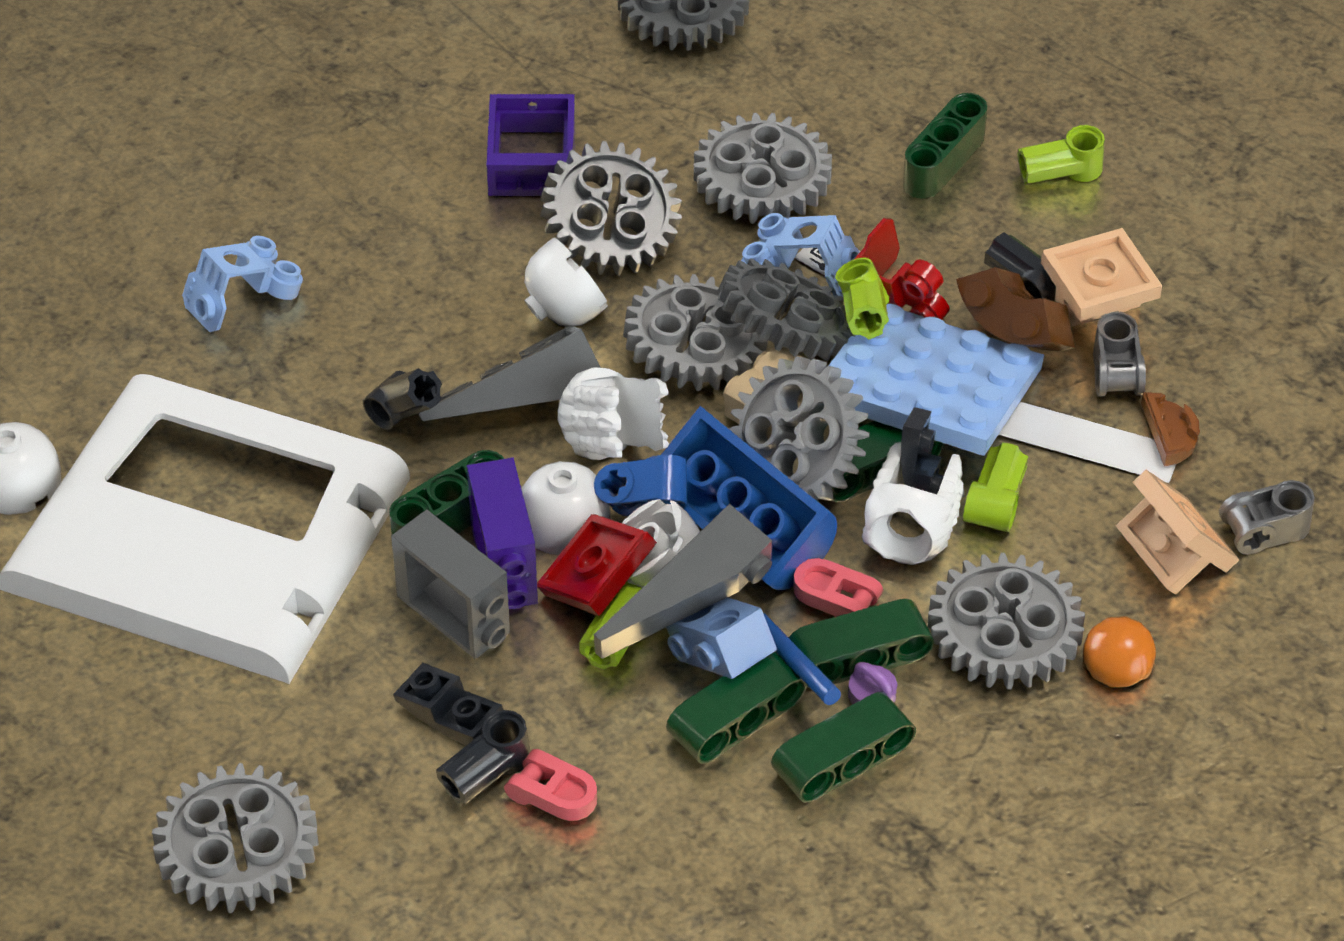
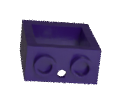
(526, 172)
(503, 526)

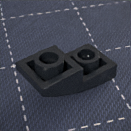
(918, 465)
(444, 704)

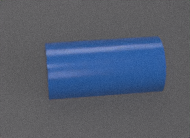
(731, 472)

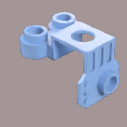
(782, 240)
(254, 262)

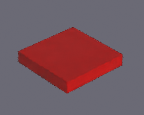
(596, 564)

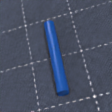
(803, 665)

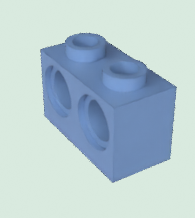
(722, 638)

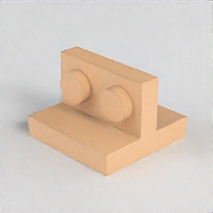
(1100, 276)
(1172, 534)

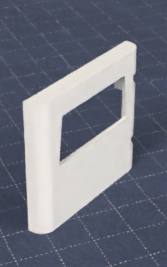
(192, 573)

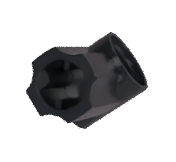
(1014, 256)
(402, 397)
(486, 756)

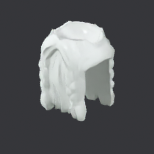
(607, 412)
(932, 511)

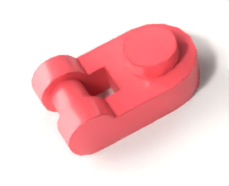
(821, 582)
(567, 795)

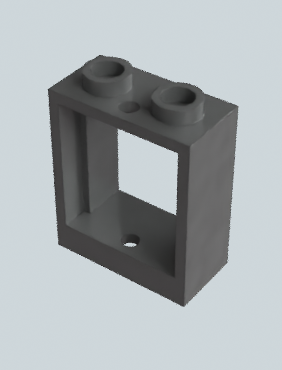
(451, 584)

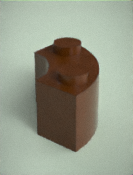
(1012, 314)

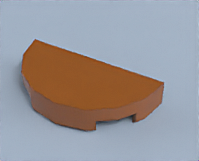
(1172, 427)

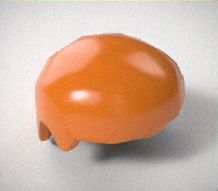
(1119, 652)

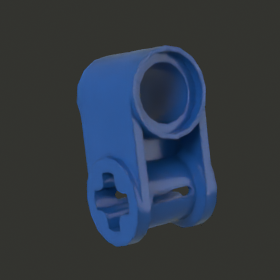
(645, 480)

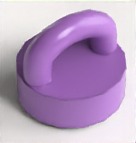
(869, 680)

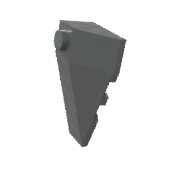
(534, 379)
(701, 574)

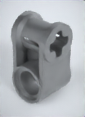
(1118, 355)
(1270, 516)

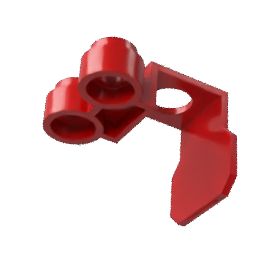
(912, 283)

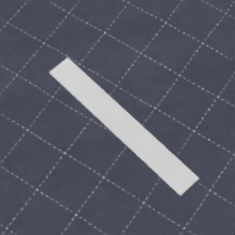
(1086, 440)

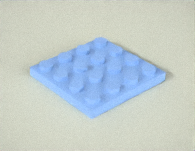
(940, 368)

